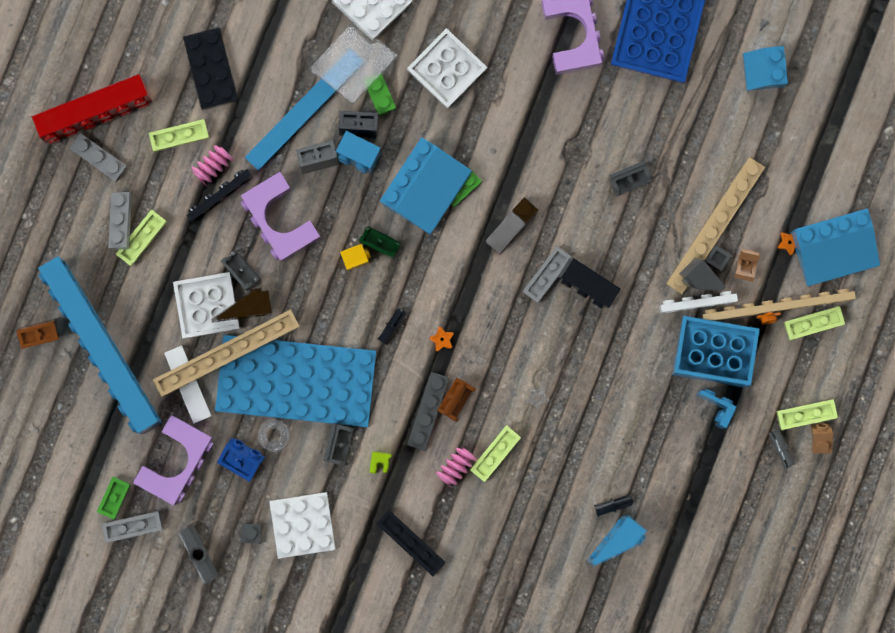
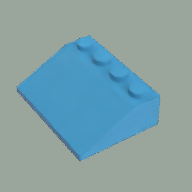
(425, 186)
(836, 247)
(716, 352)
(621, 537)

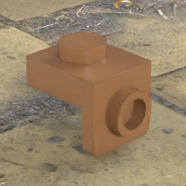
(747, 265)
(821, 438)

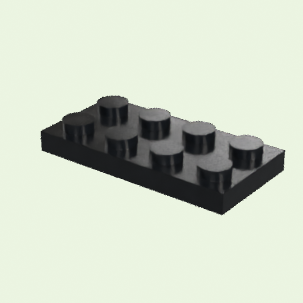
(210, 68)

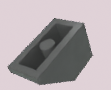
(700, 276)

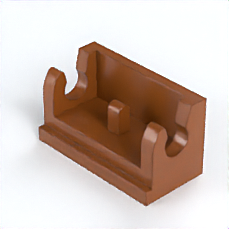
(38, 333)
(455, 399)

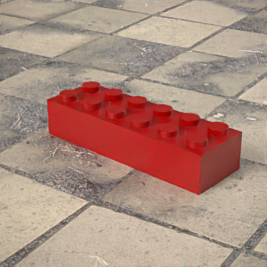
(92, 109)

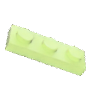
(178, 135)
(142, 237)
(814, 323)
(807, 414)
(495, 453)

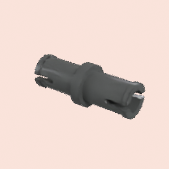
(781, 448)

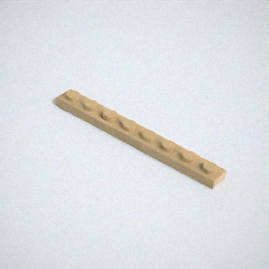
(718, 220)
(785, 304)
(226, 353)

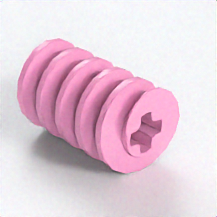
(212, 164)
(456, 466)

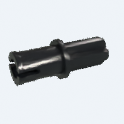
(392, 326)
(613, 505)

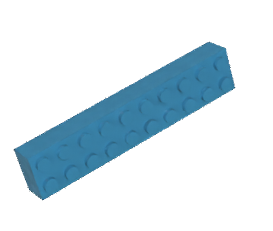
(100, 345)

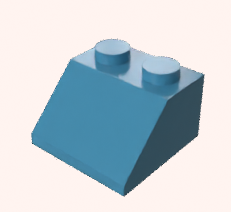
(765, 68)

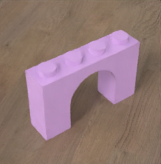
(588, 53)
(258, 201)
(172, 488)

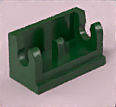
(379, 242)

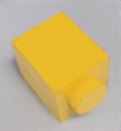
(355, 257)

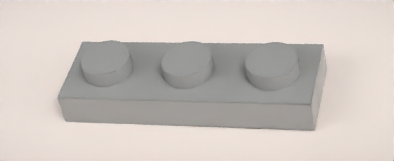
(98, 157)
(120, 220)
(546, 274)
(132, 527)

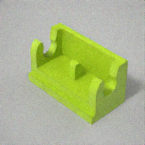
(381, 459)

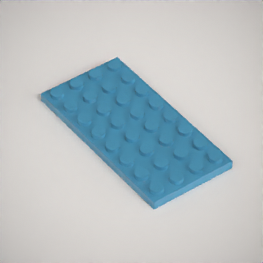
(299, 383)

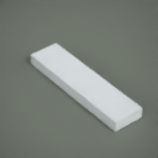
(191, 392)

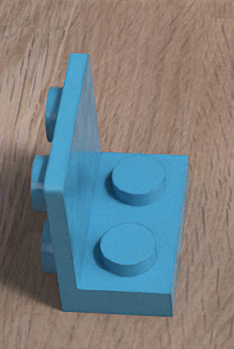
(724, 416)

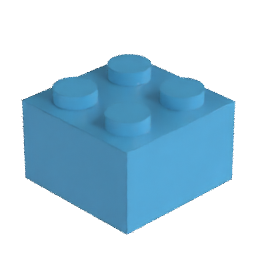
(358, 152)

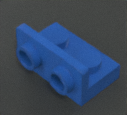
(240, 459)

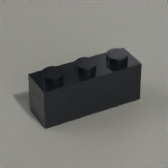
(588, 283)

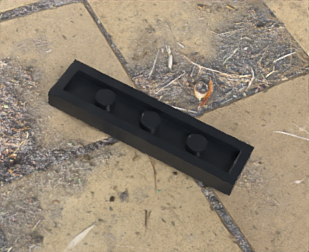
(225, 191)
(411, 543)

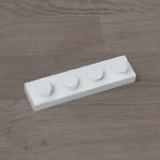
(705, 301)

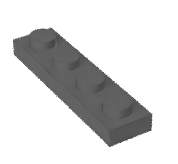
(428, 411)

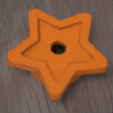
(784, 244)
(768, 318)
(442, 334)

